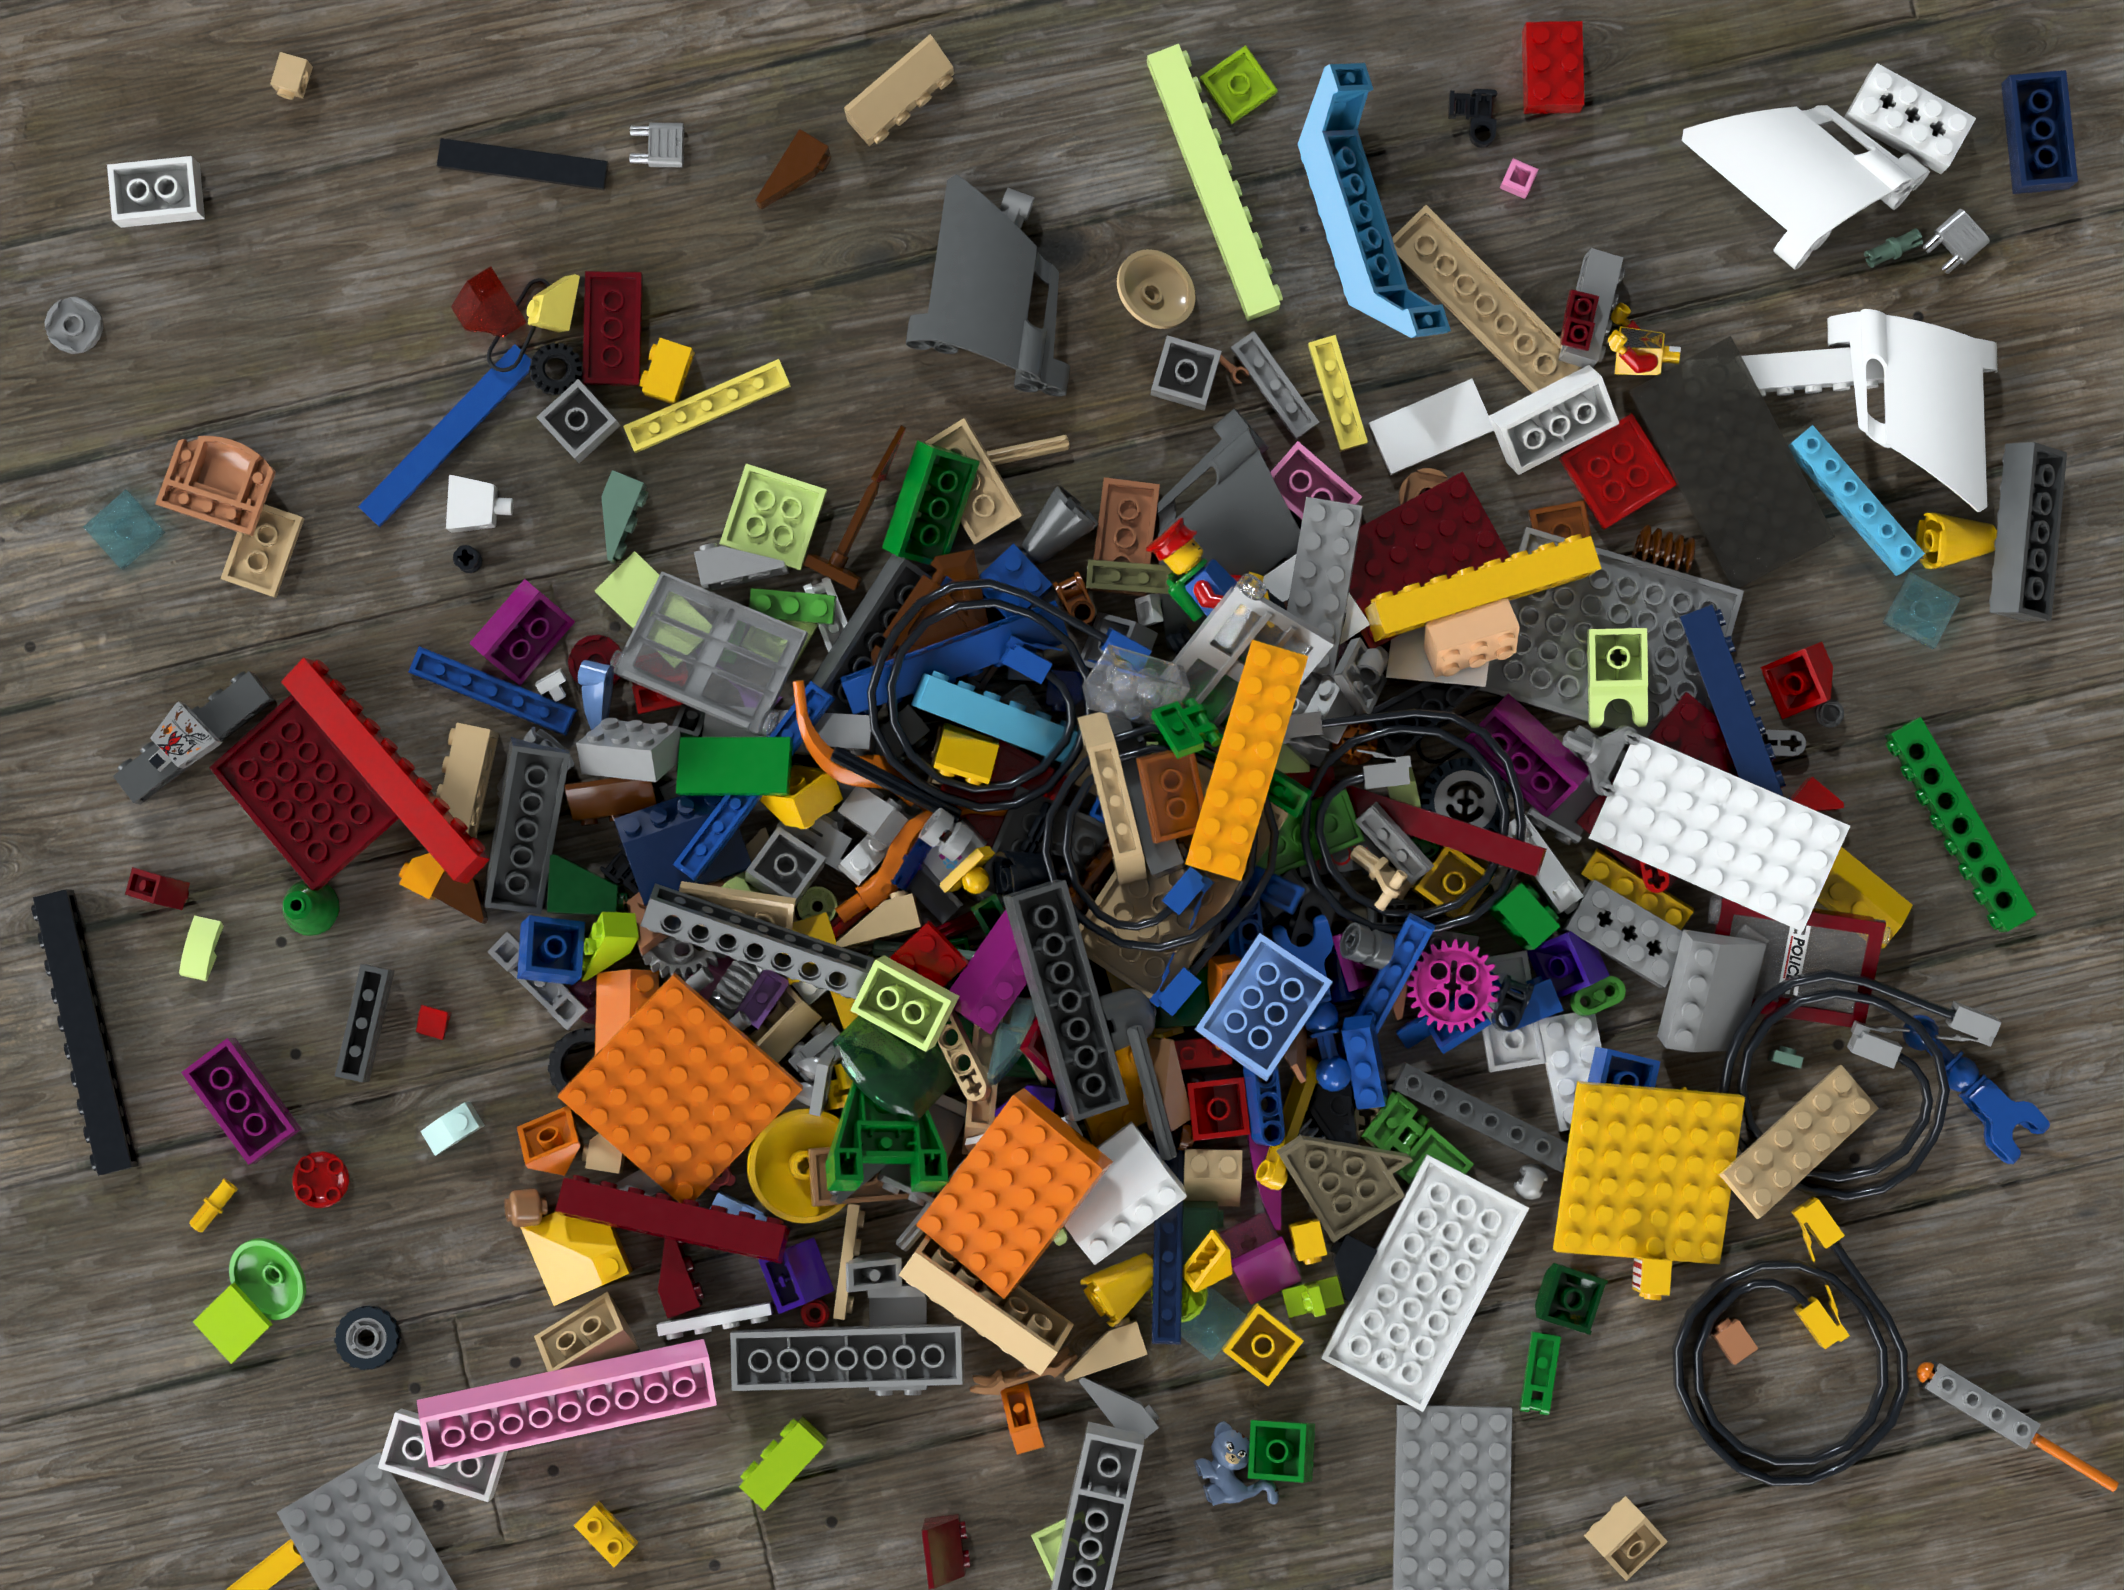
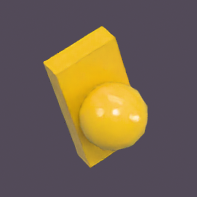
(970, 873)

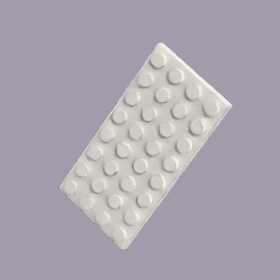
(1719, 832)
(1424, 1282)

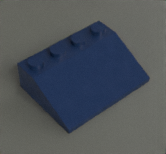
(661, 832)

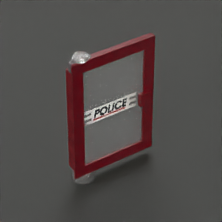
(1828, 942)

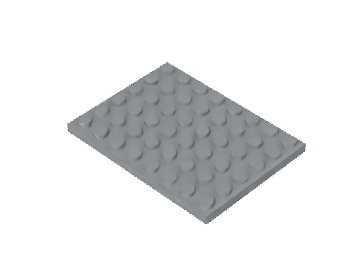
(1626, 593)

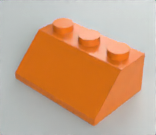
(619, 998)

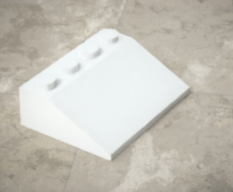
(1126, 1197)

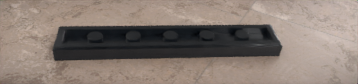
(522, 164)

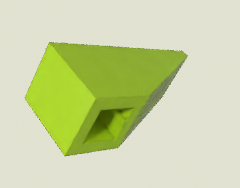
(609, 941)

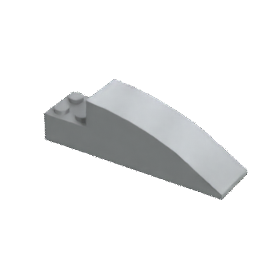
(1104, 1493)

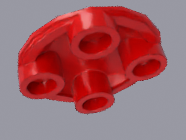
(320, 1179)

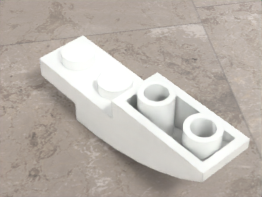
(870, 852)

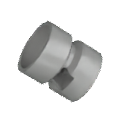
(955, 838)

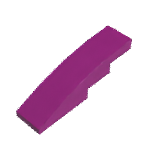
(1270, 1197)

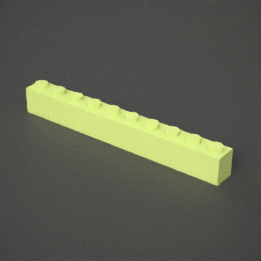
(1213, 182)

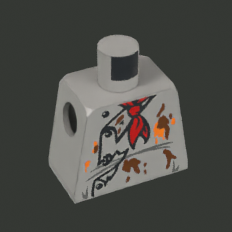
(182, 739)

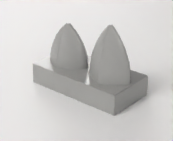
(820, 1072)

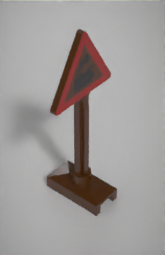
(835, 565)

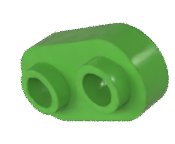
(1596, 996)

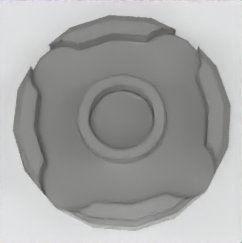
(73, 325)

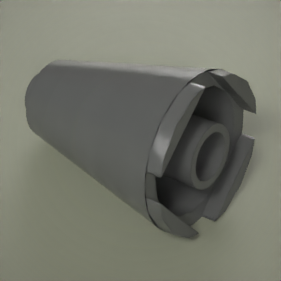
(1057, 526)

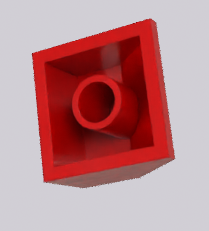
(1218, 1108)

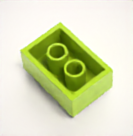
(782, 1462)

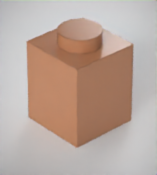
(1733, 1340)

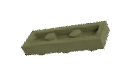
(1127, 576)

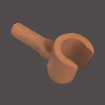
(1233, 369)

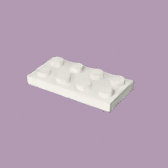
(1569, 1052)

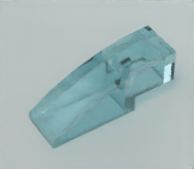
(1009, 1039)

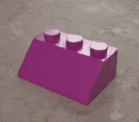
(522, 632)

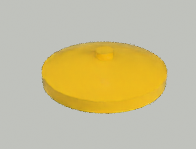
(781, 1164)

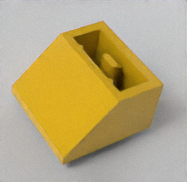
(966, 754)

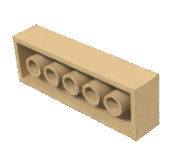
(1016, 1324)

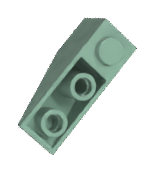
(619, 505)

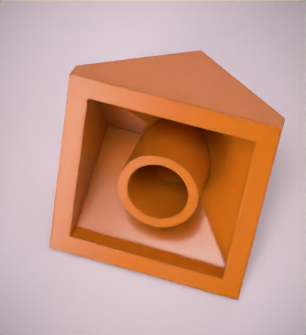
(550, 1141)

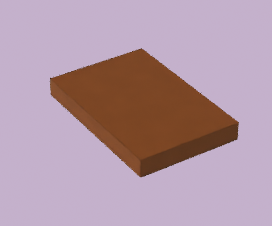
(1171, 794)

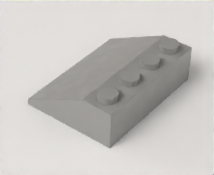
(1709, 991)

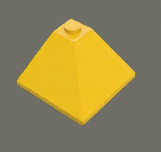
(575, 1255)

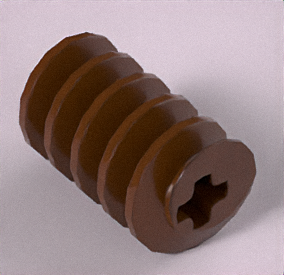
(1665, 548)

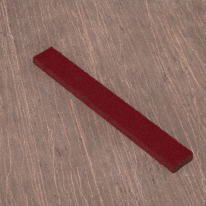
(1452, 832)

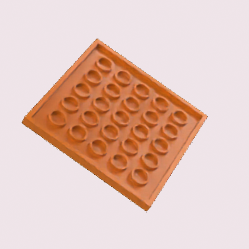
(680, 1090)

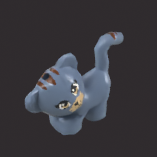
(1230, 1454)

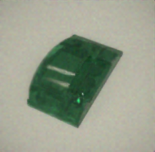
(892, 1069)

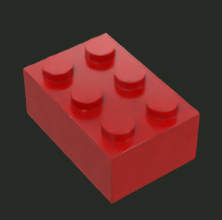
(1553, 67)

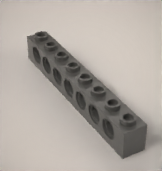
(745, 931)
(1481, 1117)

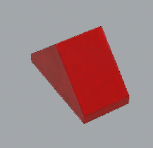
(1816, 796)

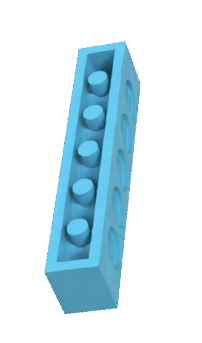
(1855, 501)

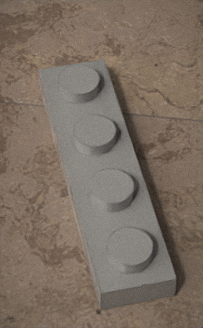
(1275, 385)

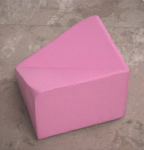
(1519, 178)

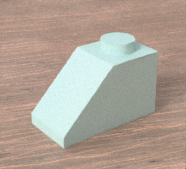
(452, 1127)

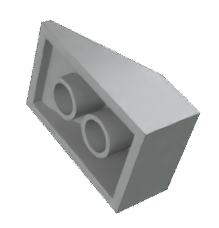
(729, 567)

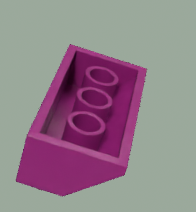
(1542, 764)
(990, 978)

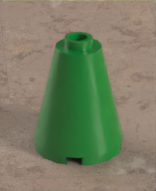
(309, 910)

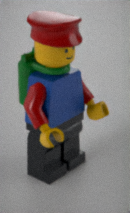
(1192, 584)

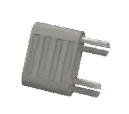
(664, 144)
(1960, 237)

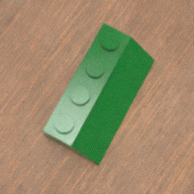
(930, 503)

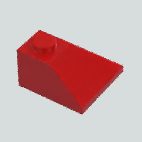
(1800, 680)

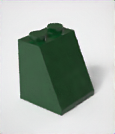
(581, 891)

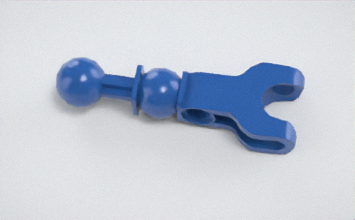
(1332, 1071)
(1982, 1096)

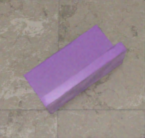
(763, 997)

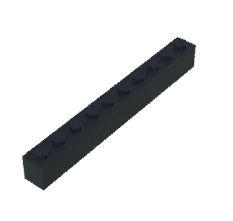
(84, 1032)

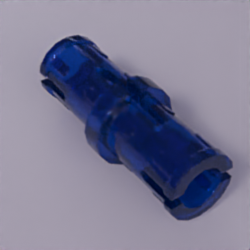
(911, 864)

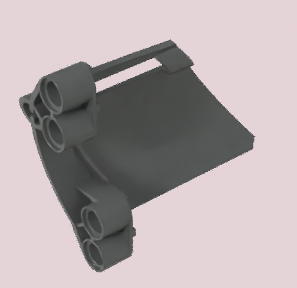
(985, 293)
(1238, 519)

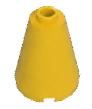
(1952, 539)
(1119, 1287)

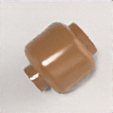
(525, 1207)

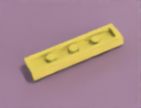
(1337, 393)

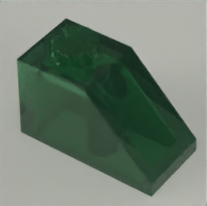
(1198, 1221)

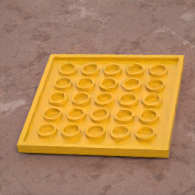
(1648, 1172)

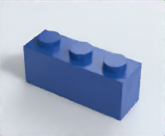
(1365, 1061)

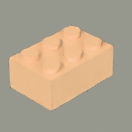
(1471, 638)

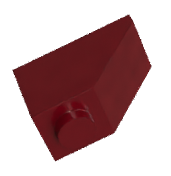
(157, 888)

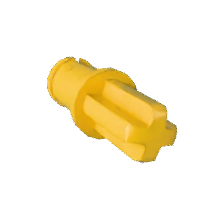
(213, 1205)

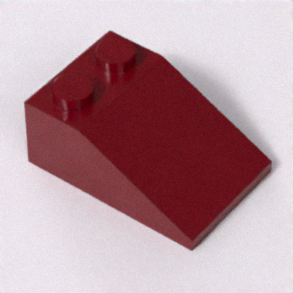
(944, 1549)

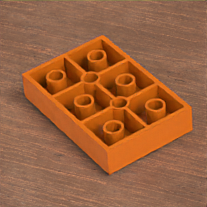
(1014, 1193)

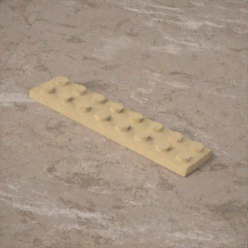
(1481, 301)

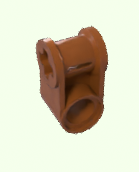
(1074, 595)

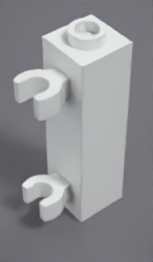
(1553, 878)

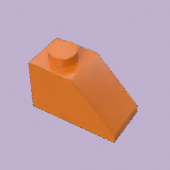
(1022, 1418)

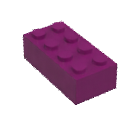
(241, 1100)

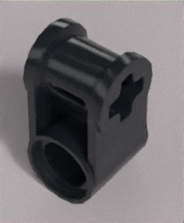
(1511, 1002)

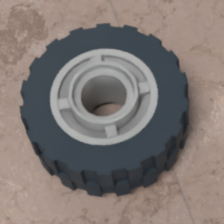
(349, 1337)

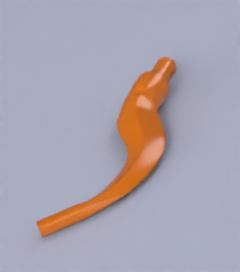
(822, 752)
(878, 887)

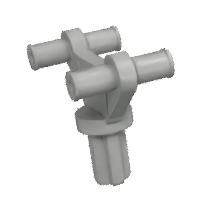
(1601, 754)

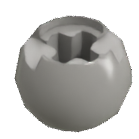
(1530, 1181)

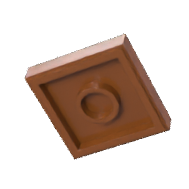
(1562, 519)

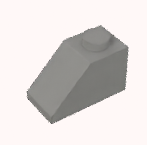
(873, 1272)

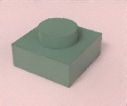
(1786, 1056)

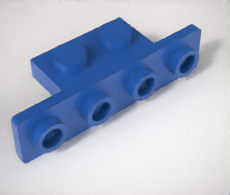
(1417, 1030)

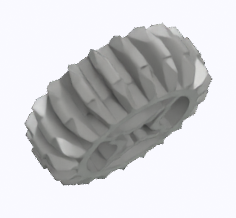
(734, 987)

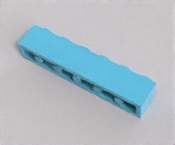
(989, 715)

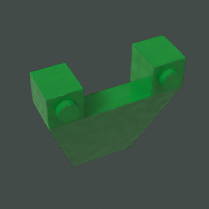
(879, 1137)

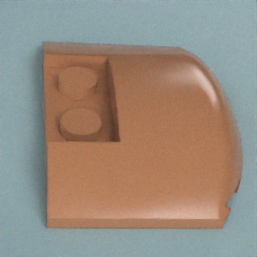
(217, 483)

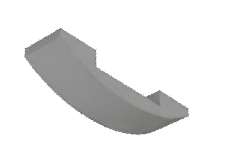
(553, 996)

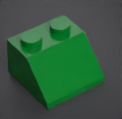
(1281, 1451)

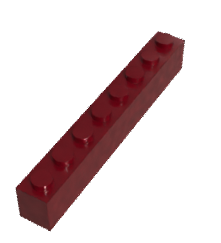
(673, 1220)

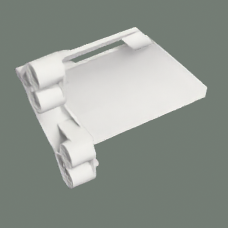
(1803, 171)
(1928, 392)

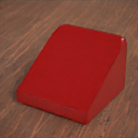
(433, 1021)

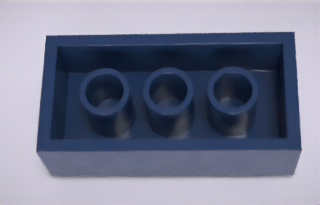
(2039, 132)

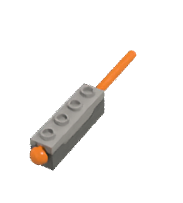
(1999, 1416)

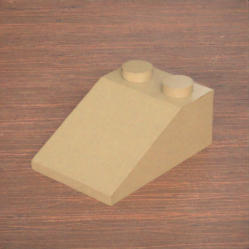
(888, 920)

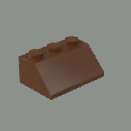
(609, 798)

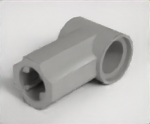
(1017, 206)

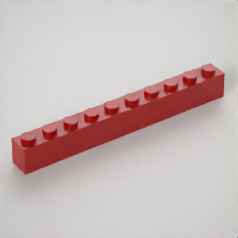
(386, 770)

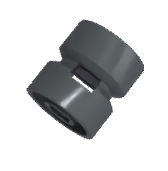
(1366, 946)

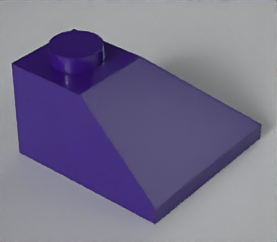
(1568, 963)

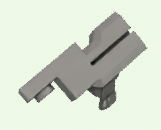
(825, 837)

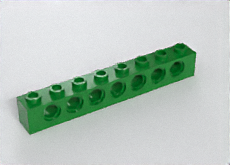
(2018, 906)

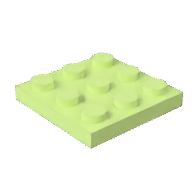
(773, 516)

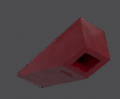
(676, 1283)

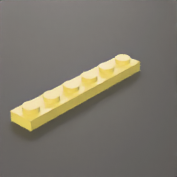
(706, 406)

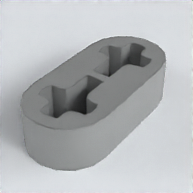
(1785, 735)

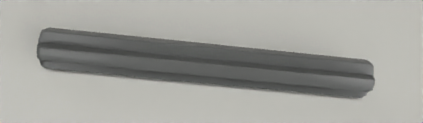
(1151, 1092)

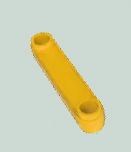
(1272, 1171)
(270, 1569)

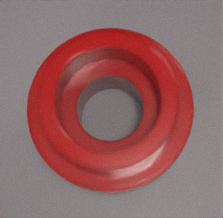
(815, 1322)

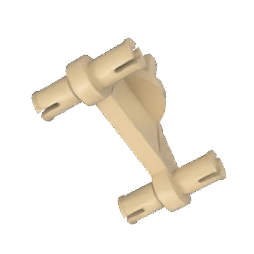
(1391, 880)

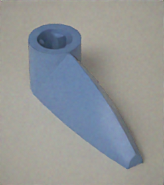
(596, 690)

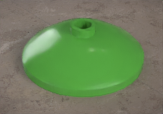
(269, 1277)

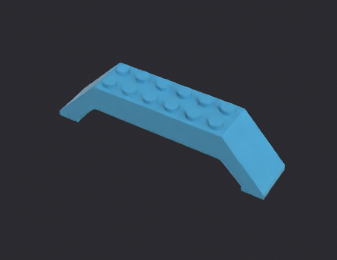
(1353, 210)

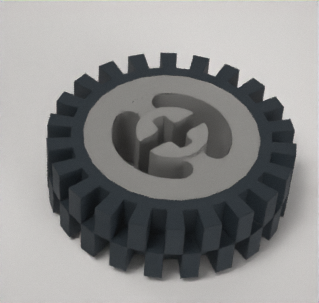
(1435, 788)

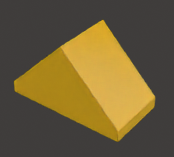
(1208, 1263)

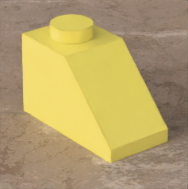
(554, 305)

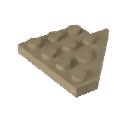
(1343, 1180)

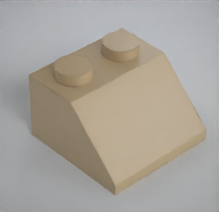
(1213, 1175)
(1625, 1538)

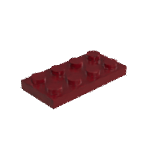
(612, 328)

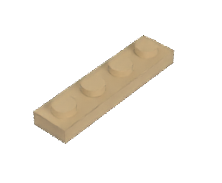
(851, 1248)

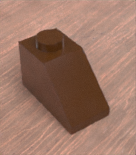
(462, 897)

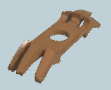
(1000, 1380)

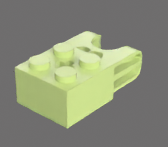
(1617, 682)

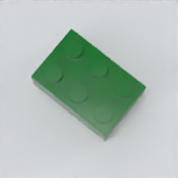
(1525, 917)

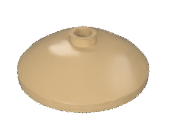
(1163, 281)

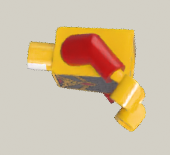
(1637, 349)

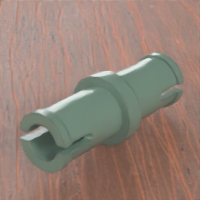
(1893, 248)

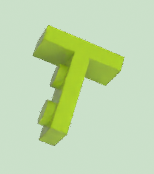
(1313, 1297)

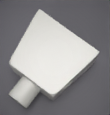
(474, 505)

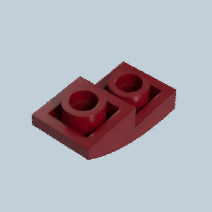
(1578, 320)

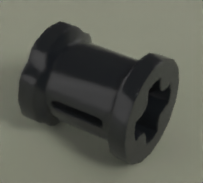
(474, 565)

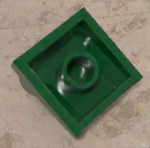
(1569, 1298)

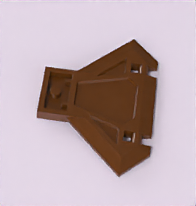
(957, 567)

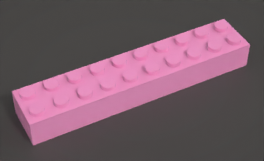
(566, 1402)

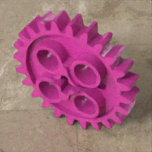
(1479, 987)

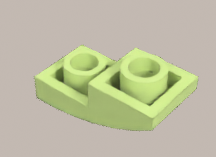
(199, 948)

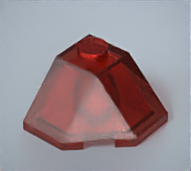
(487, 306)

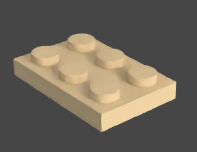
(262, 559)

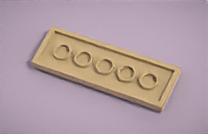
(1798, 1141)

